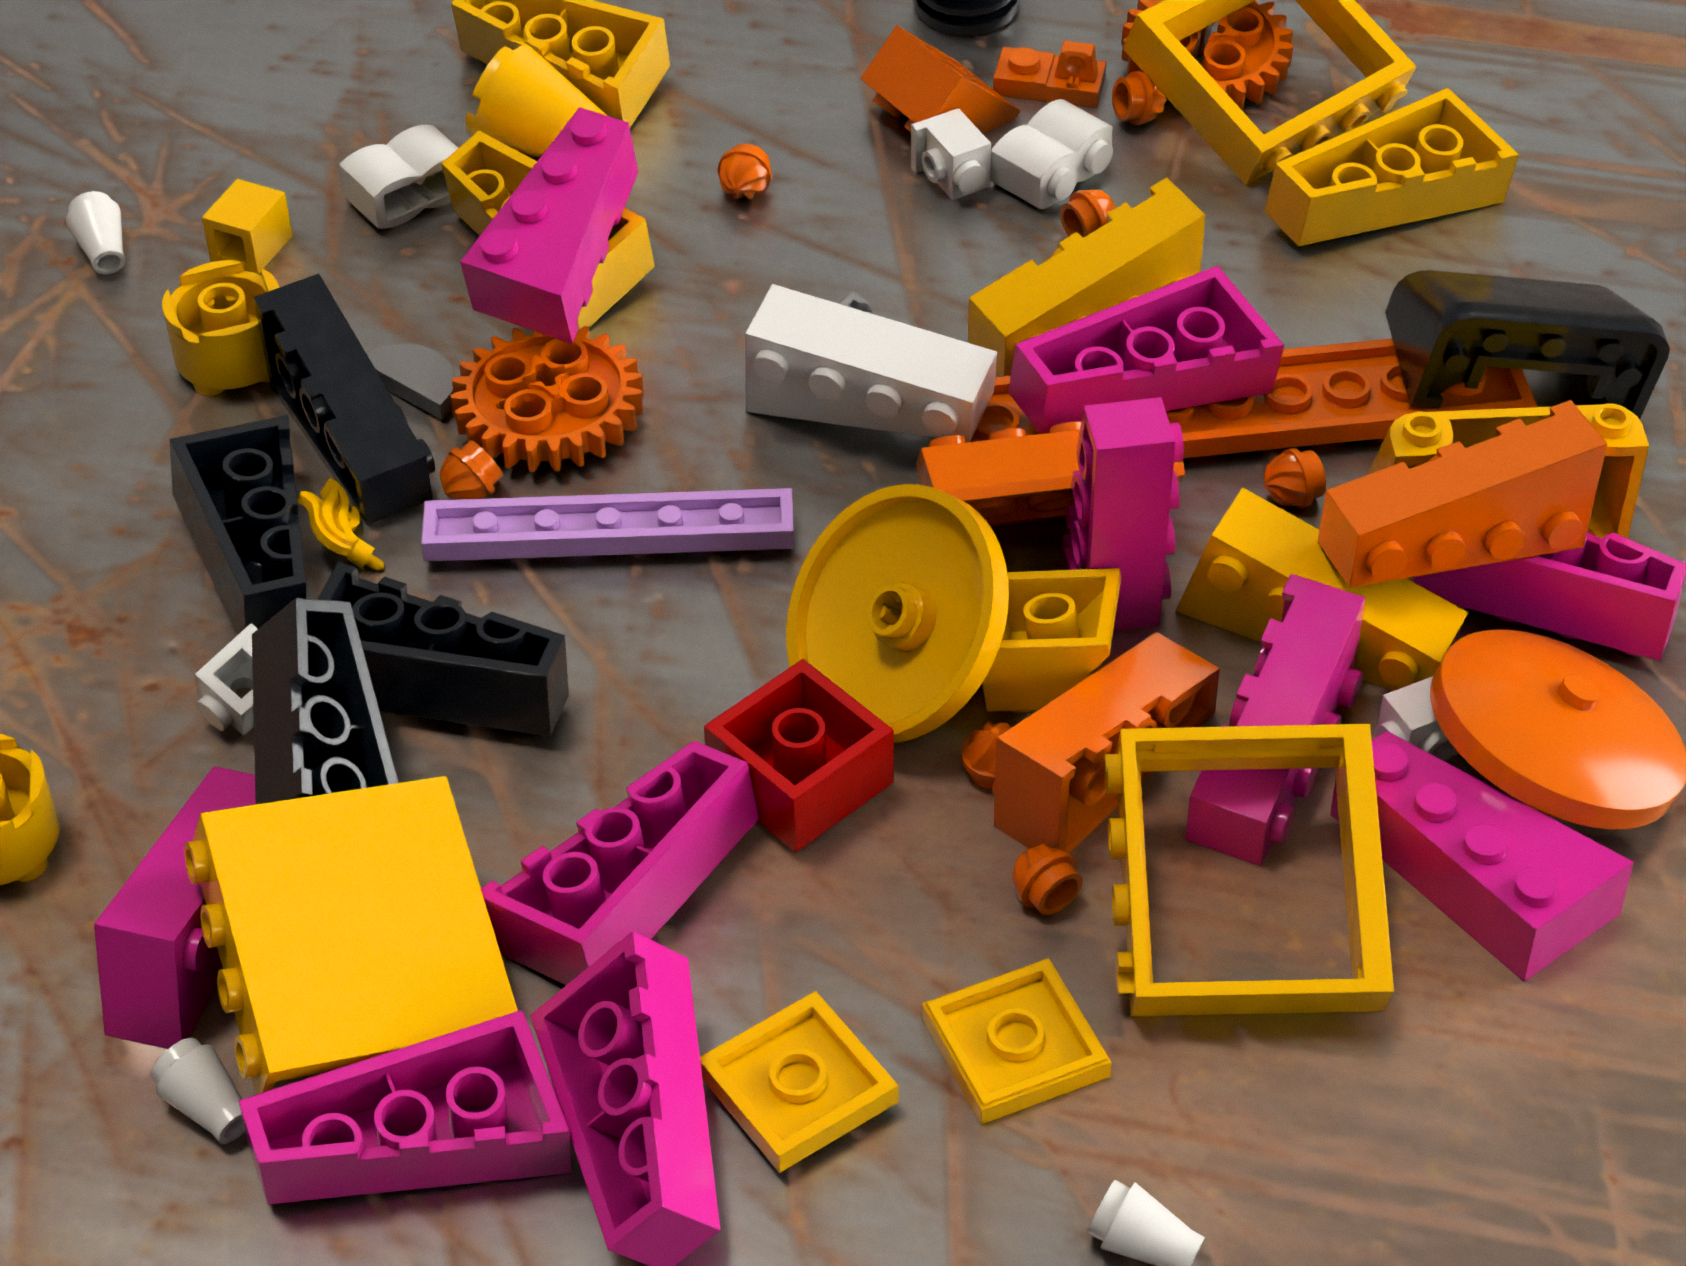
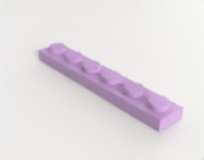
(607, 524)

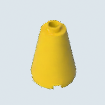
(524, 101)

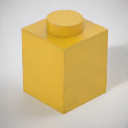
(247, 225)

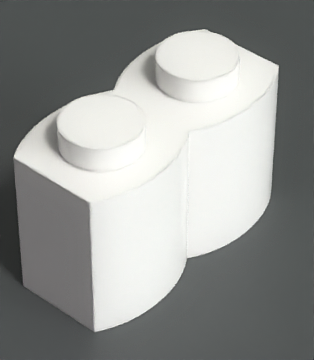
(1051, 154)
(398, 178)

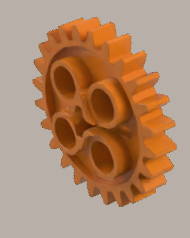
(1243, 55)
(547, 398)

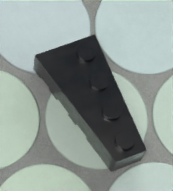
(341, 400)
(243, 515)
(452, 664)
(315, 706)

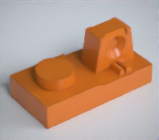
(1050, 77)

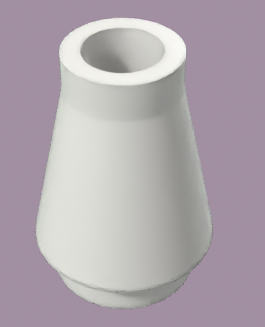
(98, 230)
(200, 1087)
(1142, 1228)

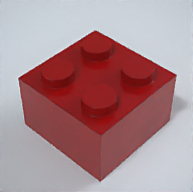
(807, 752)

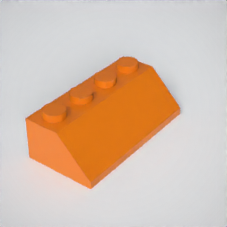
(1010, 474)

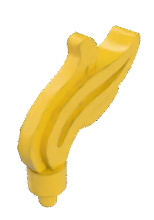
(335, 524)

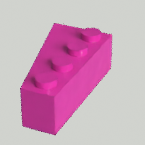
(554, 229)
(1177, 343)
(1125, 503)
(1597, 593)
(1298, 680)
(1491, 861)
(624, 864)
(151, 936)
(635, 1099)
(413, 1119)

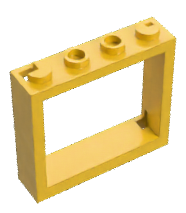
(1217, 118)
(1243, 748)

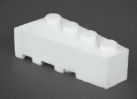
(862, 369)

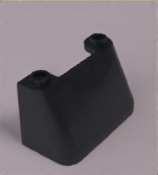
(1461, 322)

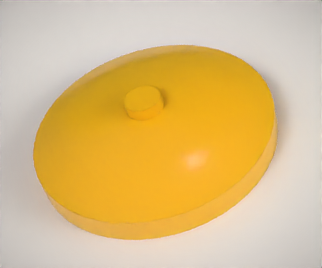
(902, 605)

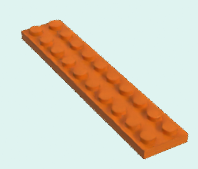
(1316, 400)

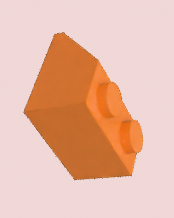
(927, 82)

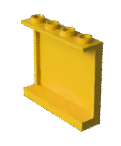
(345, 926)

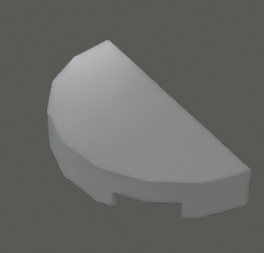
(416, 375)

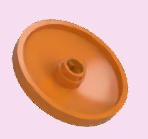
(1558, 729)

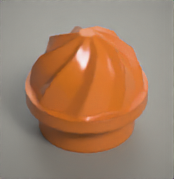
(1137, 99)
(744, 171)
(1086, 212)
(469, 473)
(1295, 478)
(980, 753)
(1046, 879)

